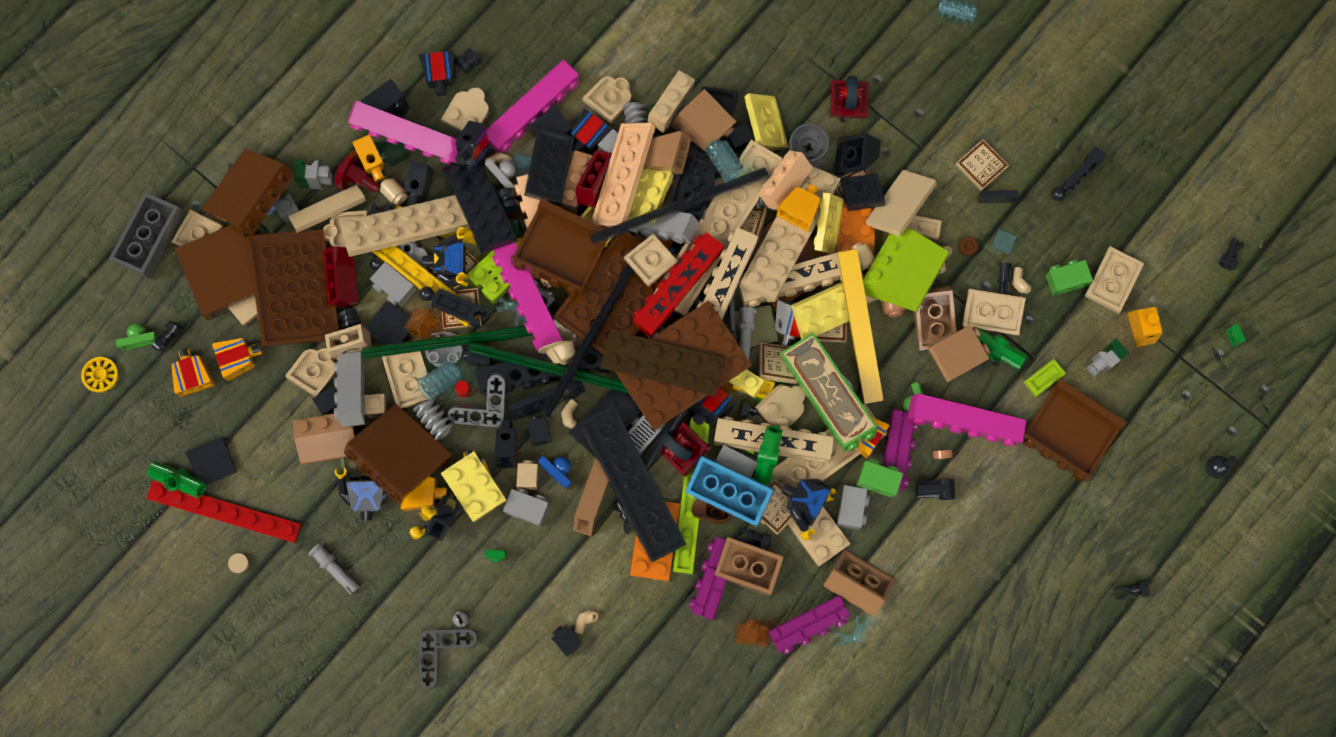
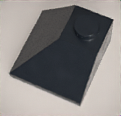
(856, 153)

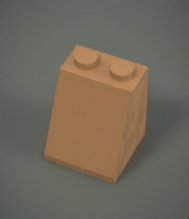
(704, 120)
(959, 352)

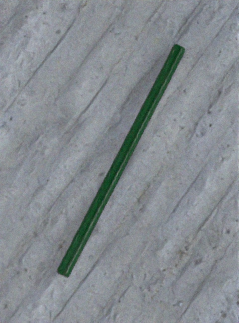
(444, 342)
(546, 366)

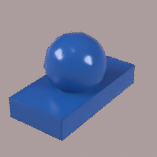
(559, 468)

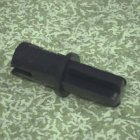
(1004, 278)

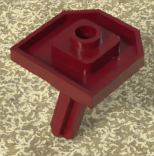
(349, 172)

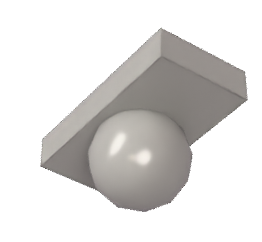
(505, 170)

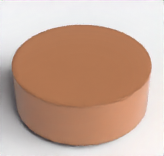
(942, 454)

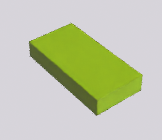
(1044, 377)

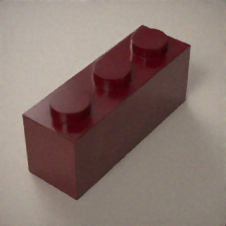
(591, 181)
(340, 277)

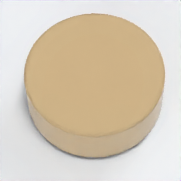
(238, 563)

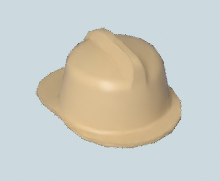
(560, 352)

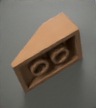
(935, 317)
(749, 566)

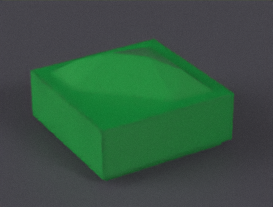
(1235, 335)
(495, 555)

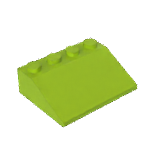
(904, 269)

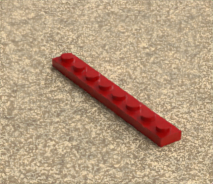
(226, 512)

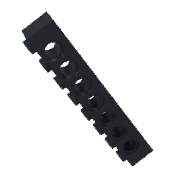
(527, 380)

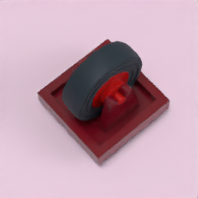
(849, 98)
(683, 448)

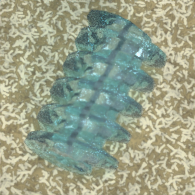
(956, 9)
(724, 159)
(439, 380)

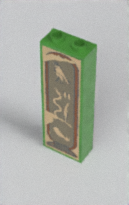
(829, 393)

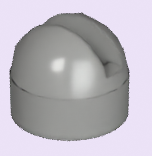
(464, 616)

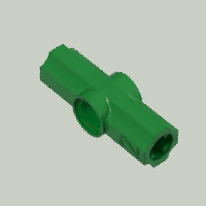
(1001, 351)
(768, 454)
(176, 479)

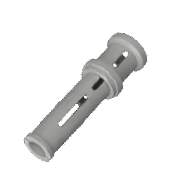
(746, 328)
(328, 562)

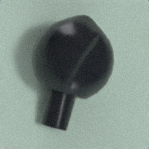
(1219, 466)

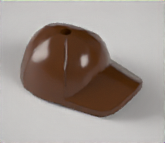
(706, 511)

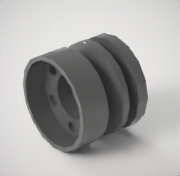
(813, 138)

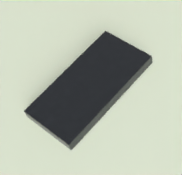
(549, 166)

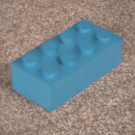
(730, 490)

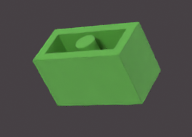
(1069, 277)
(879, 478)

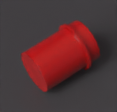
(462, 389)

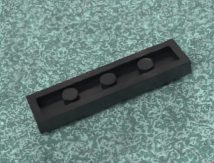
(538, 401)

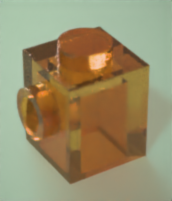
(421, 323)
(752, 634)

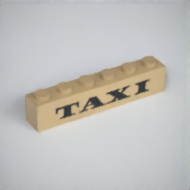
(730, 270)
(802, 277)
(793, 444)

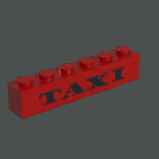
(678, 284)

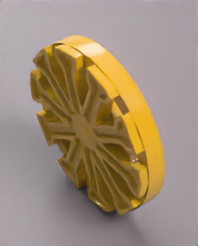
(100, 374)

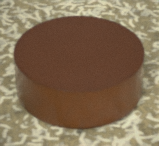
(968, 246)

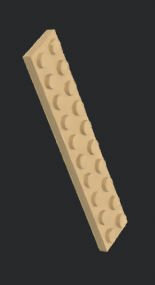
(729, 212)

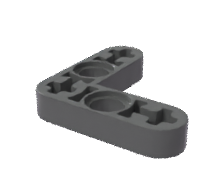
(491, 408)
(438, 643)

